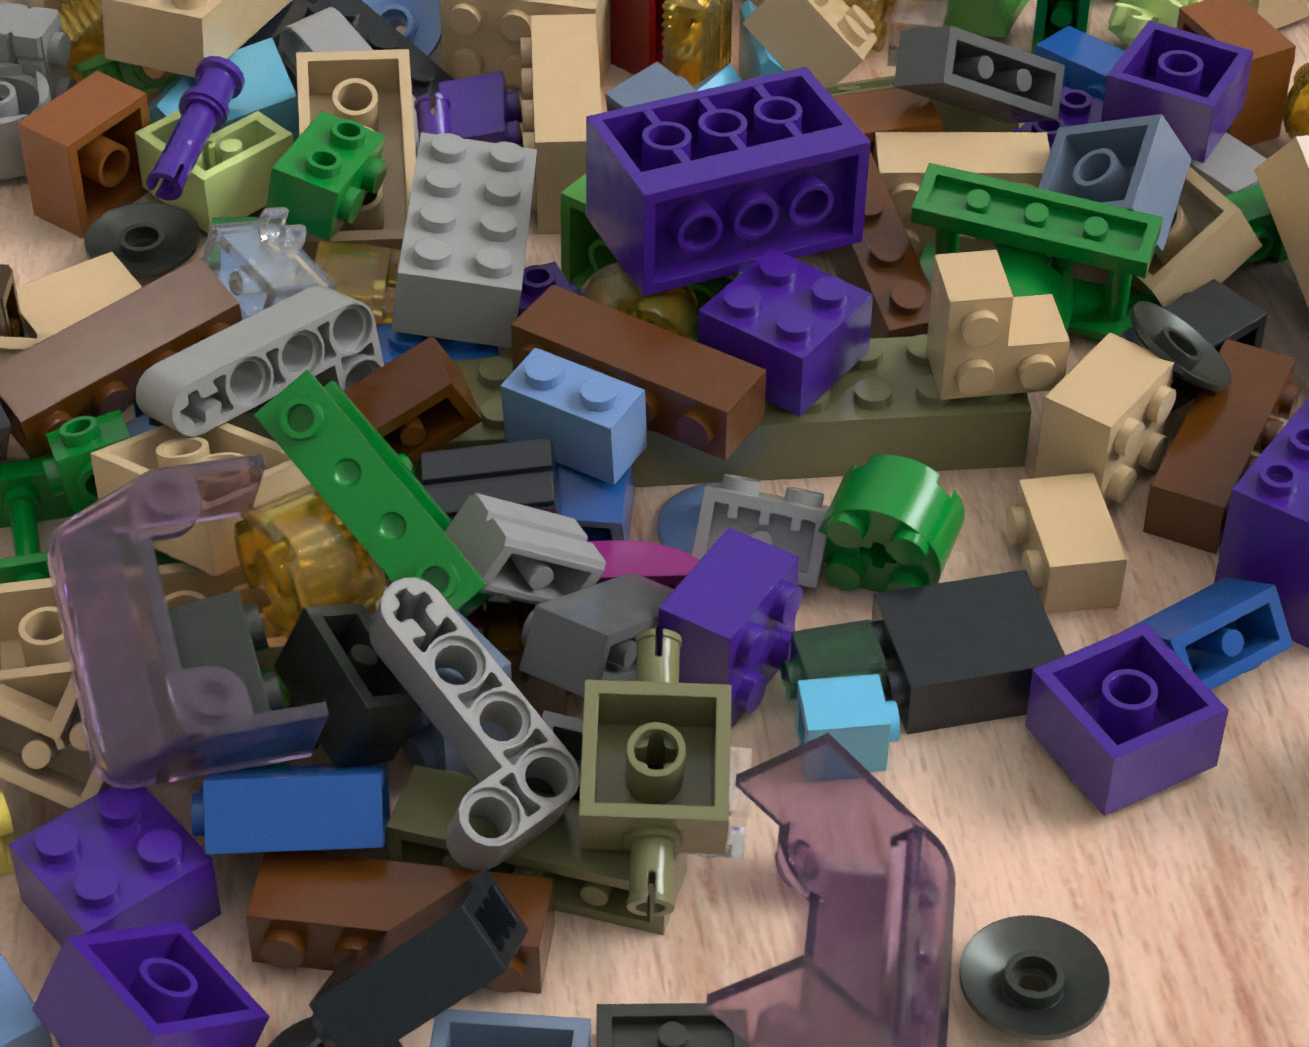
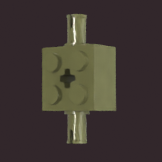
(645, 808)

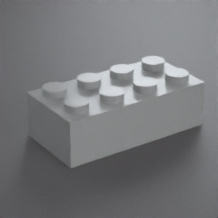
(465, 240)

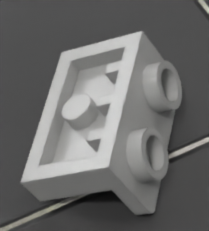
(777, 520)

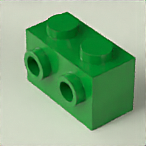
(328, 174)

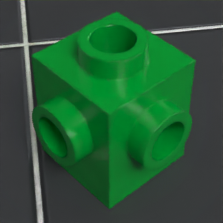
(71, 465)

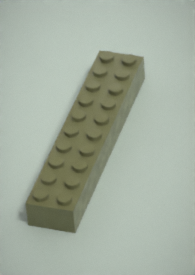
(875, 409)

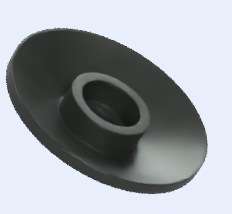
(144, 237)
(1180, 343)
(1038, 956)

